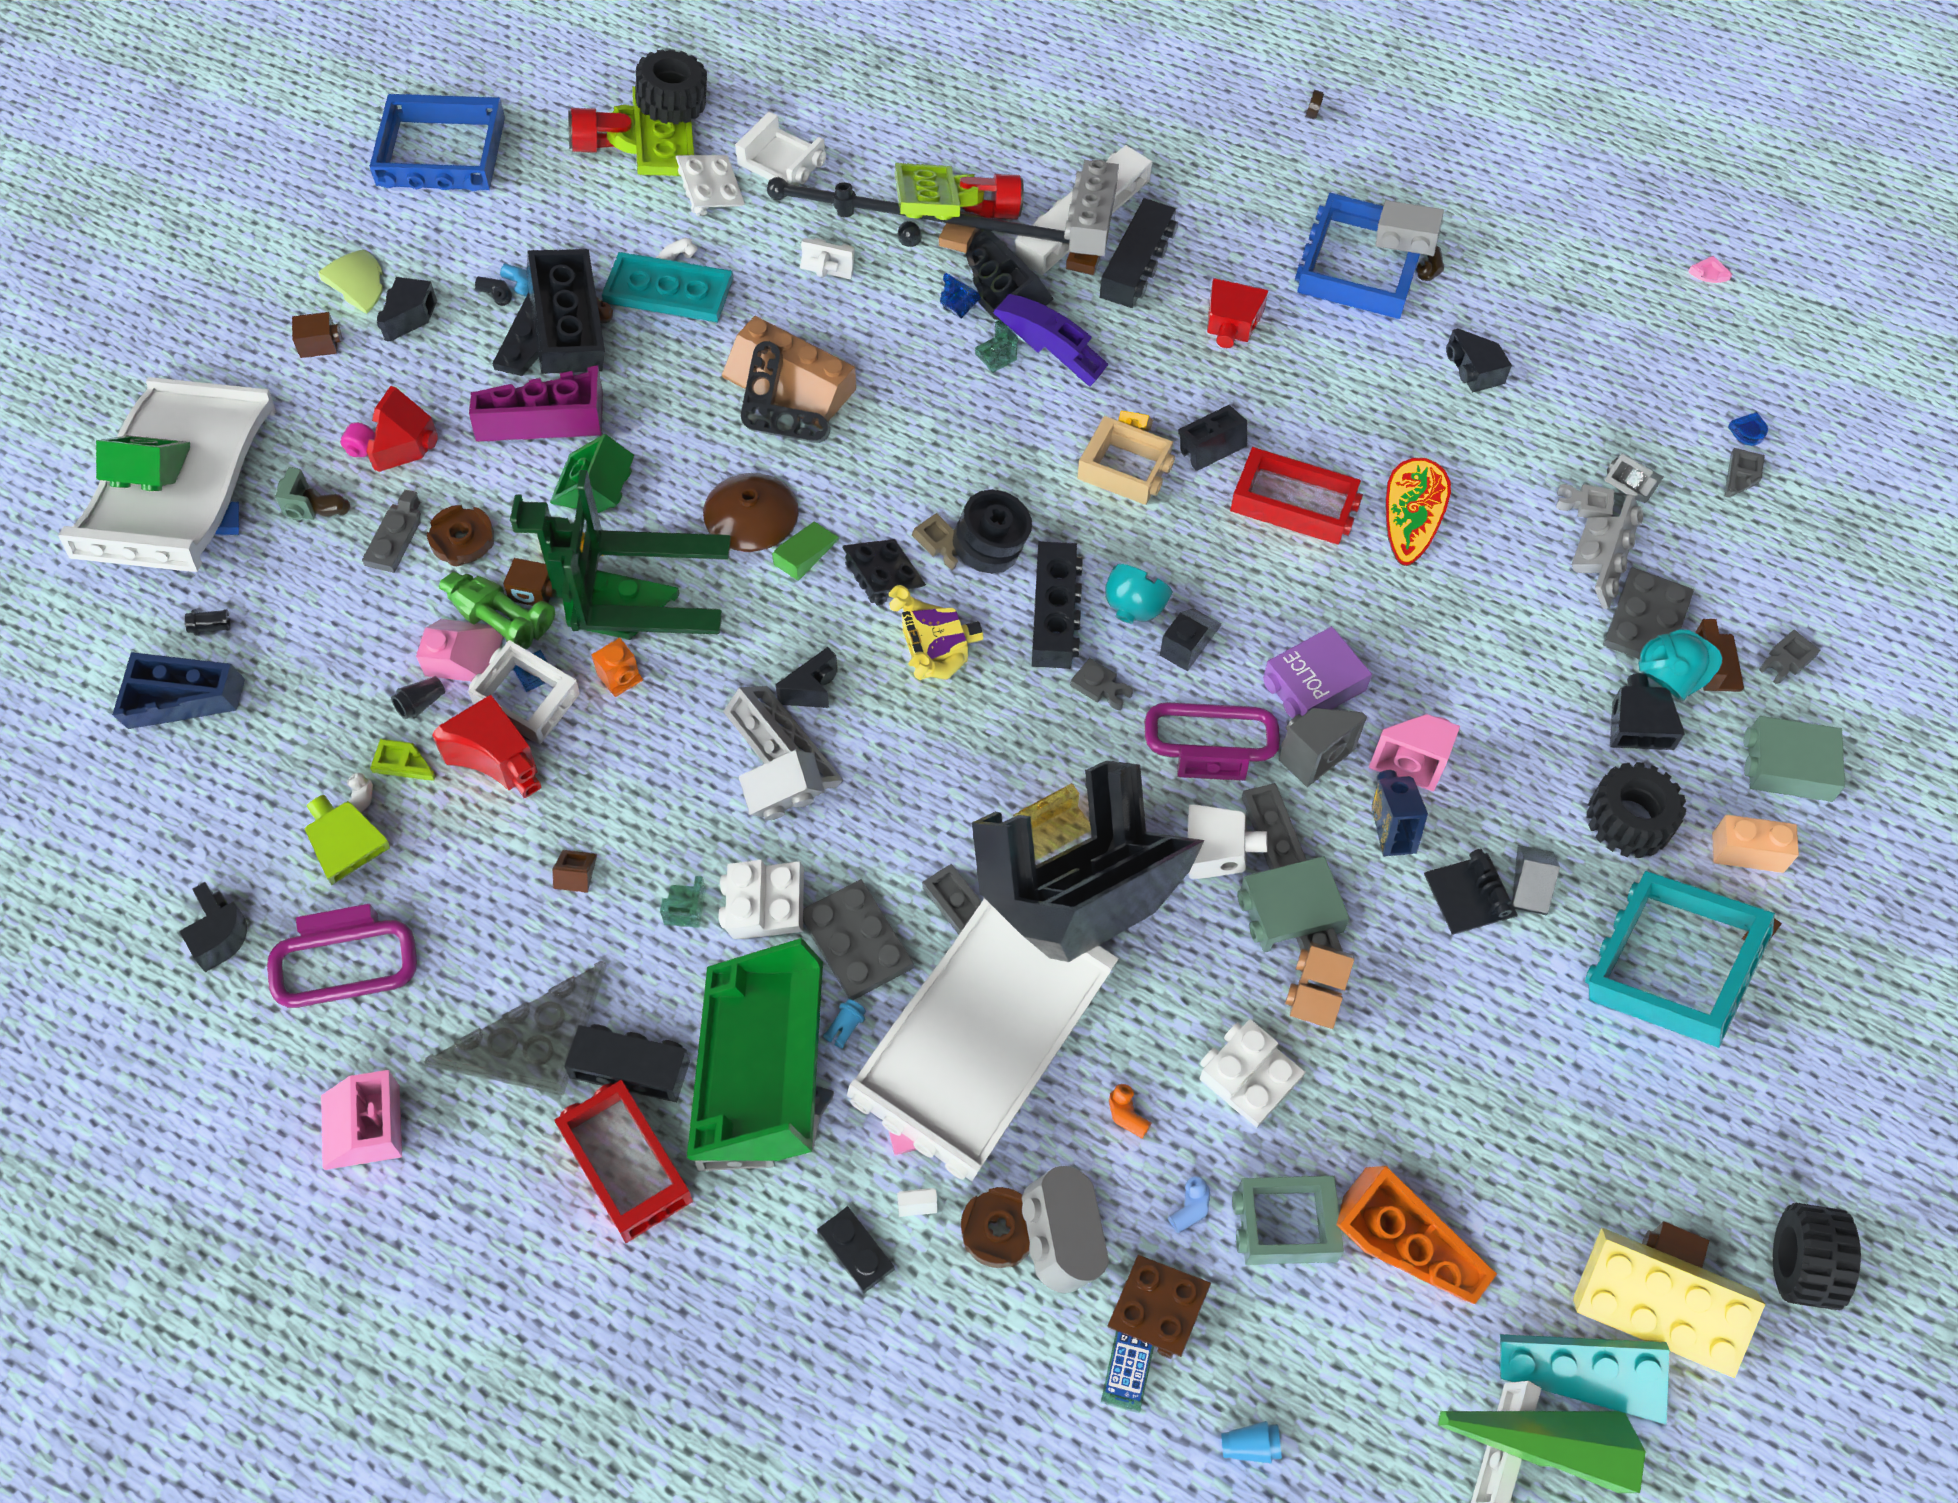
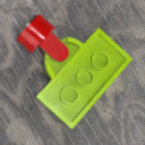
(633, 133)
(939, 193)

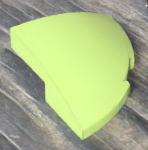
(356, 278)

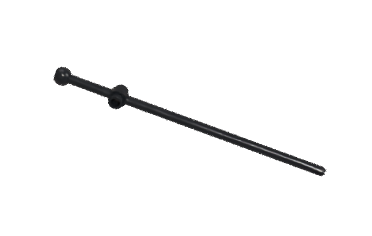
(845, 201)

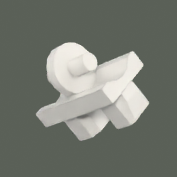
(827, 258)

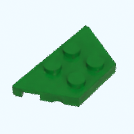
(625, 591)

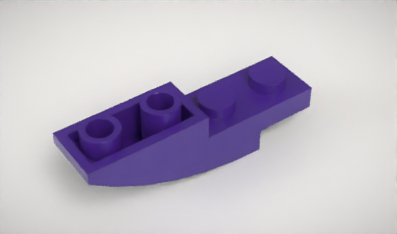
(1049, 329)

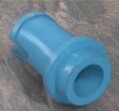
(846, 1021)

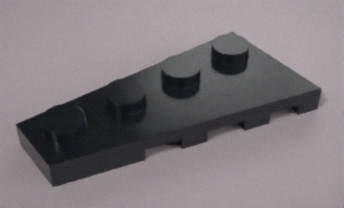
(520, 345)

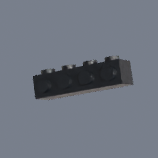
(1138, 253)

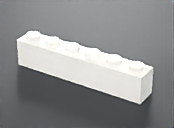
(1043, 254)

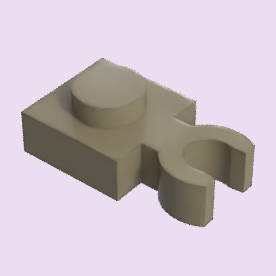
(937, 538)

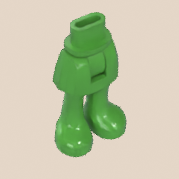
(480, 598)

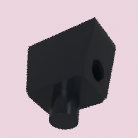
(1644, 717)

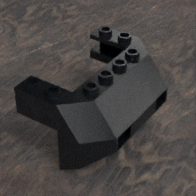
(1092, 887)

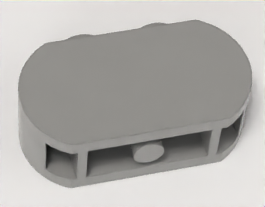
(1064, 1229)

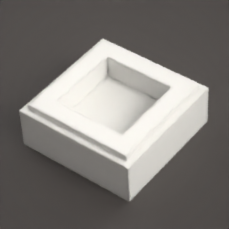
(917, 1202)

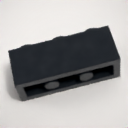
(641, 1064)

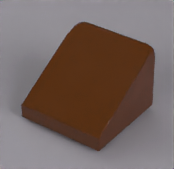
(573, 871)

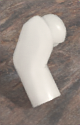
(673, 249)
(361, 791)

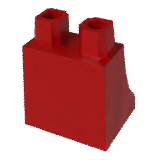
(488, 743)

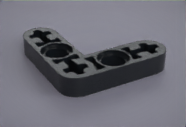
(765, 402)

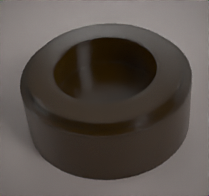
(1314, 104)

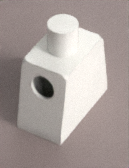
(1225, 841)

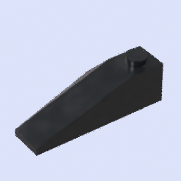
(1001, 273)

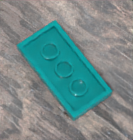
(667, 287)

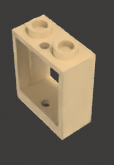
(1132, 440)

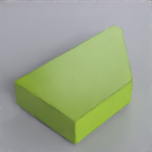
(400, 760)

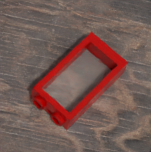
(1296, 496)
(623, 1160)

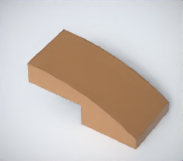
(957, 236)

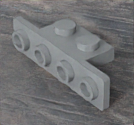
(1606, 548)

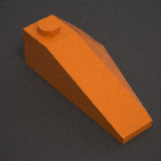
(1404, 1232)

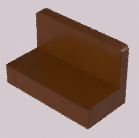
(1729, 674)

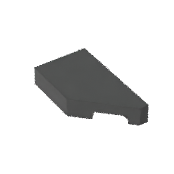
(1744, 471)

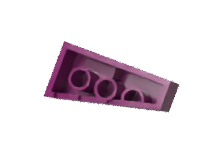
(540, 409)

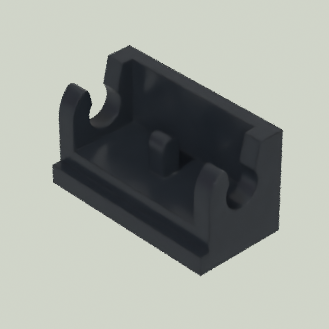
(1213, 437)

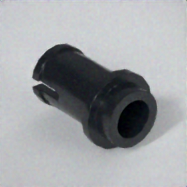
(207, 621)

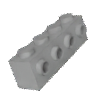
(1091, 207)

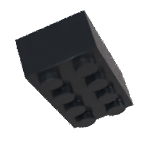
(564, 310)

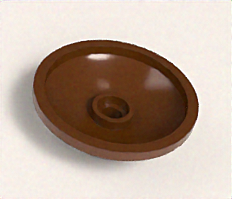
(754, 522)

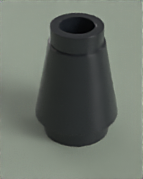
(416, 697)

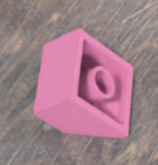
(1416, 749)

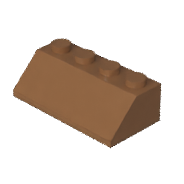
(808, 375)

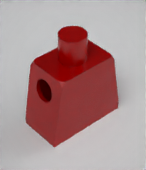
(1234, 311)

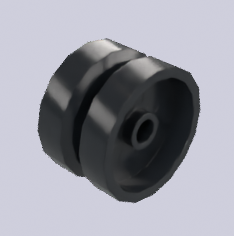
(992, 531)

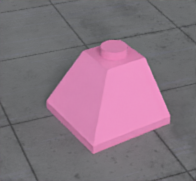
(457, 649)

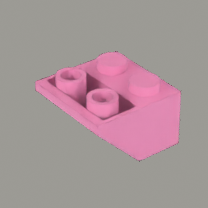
(361, 1120)

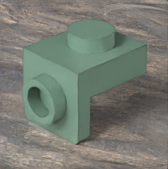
(290, 495)

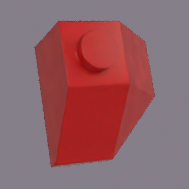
(401, 433)

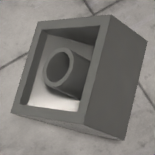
(1320, 741)

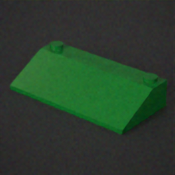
(758, 1056)

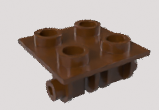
(1159, 1306)

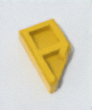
(1136, 420)

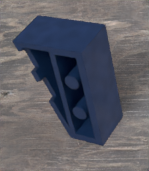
(175, 689)

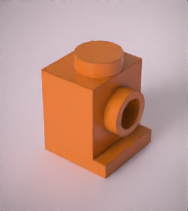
(616, 667)

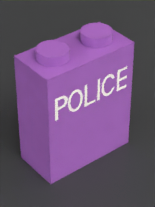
(1316, 674)

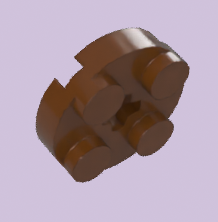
(465, 549)
(979, 1239)

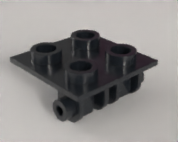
(880, 568)
(1470, 893)

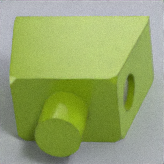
(342, 838)

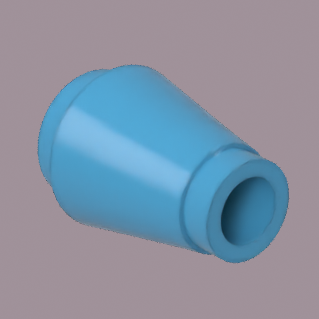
(1253, 1443)

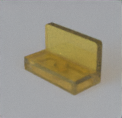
(1056, 820)

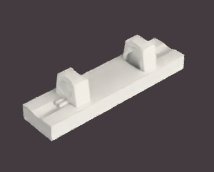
(1499, 1468)

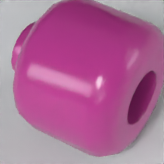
(356, 439)

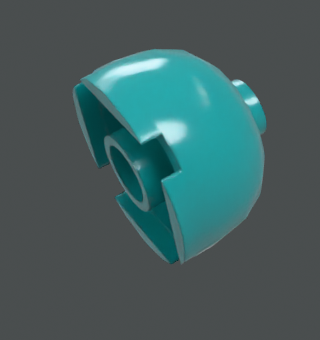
(1135, 594)

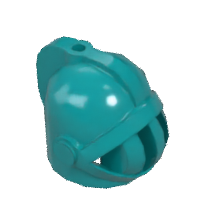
(1680, 662)

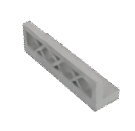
(766, 737)

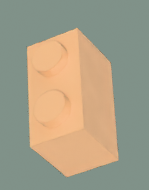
(1755, 843)

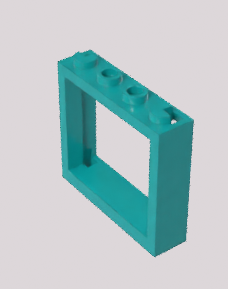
(1663, 1012)

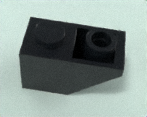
(406, 307)
(1479, 360)

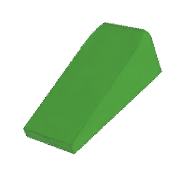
(803, 550)

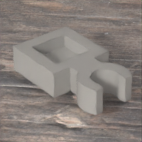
(1589, 501)

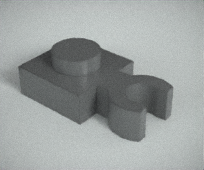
(1790, 655)
(1098, 682)

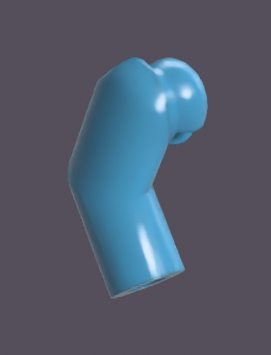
(517, 275)

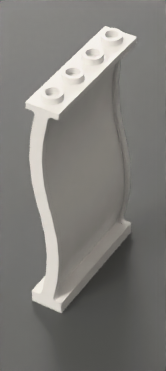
(179, 522)
(976, 1041)

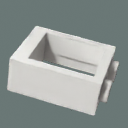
(550, 710)

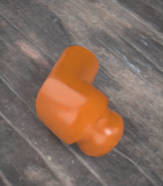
(1123, 1111)

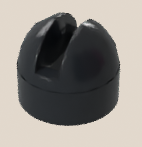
(909, 234)

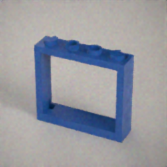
(444, 111)
(1344, 292)

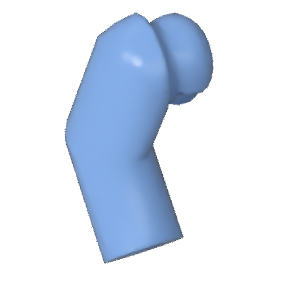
(1195, 1207)

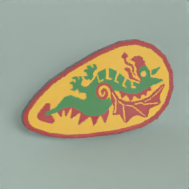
(1415, 507)

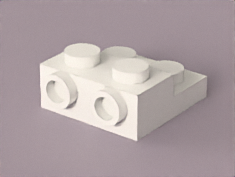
(762, 899)
(1250, 1072)

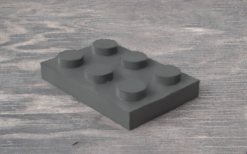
(1645, 610)
(856, 940)

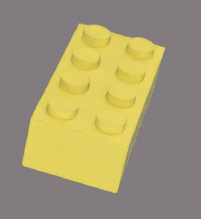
(1668, 1302)

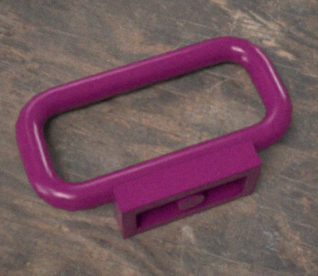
(1212, 761)
(335, 928)

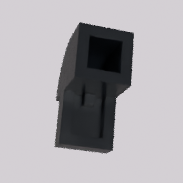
(219, 933)

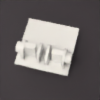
(709, 182)

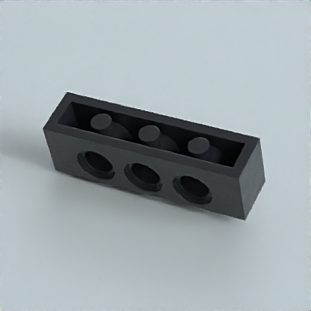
(1054, 562)

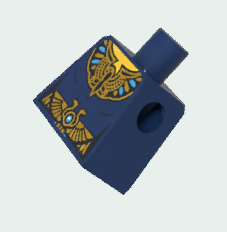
(1393, 801)

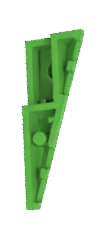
(1581, 1443)

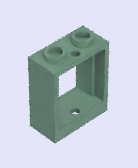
(1330, 1235)

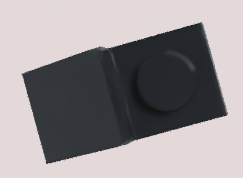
(805, 684)

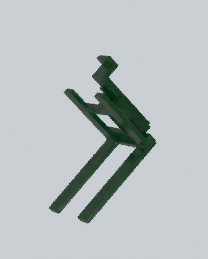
(574, 572)

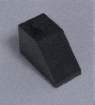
(1188, 637)

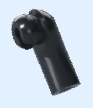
(497, 288)

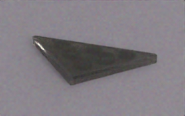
(530, 1040)

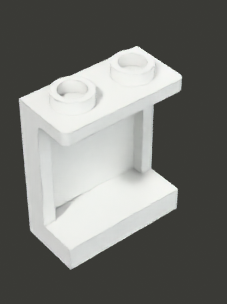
(777, 153)

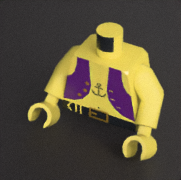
(933, 635)

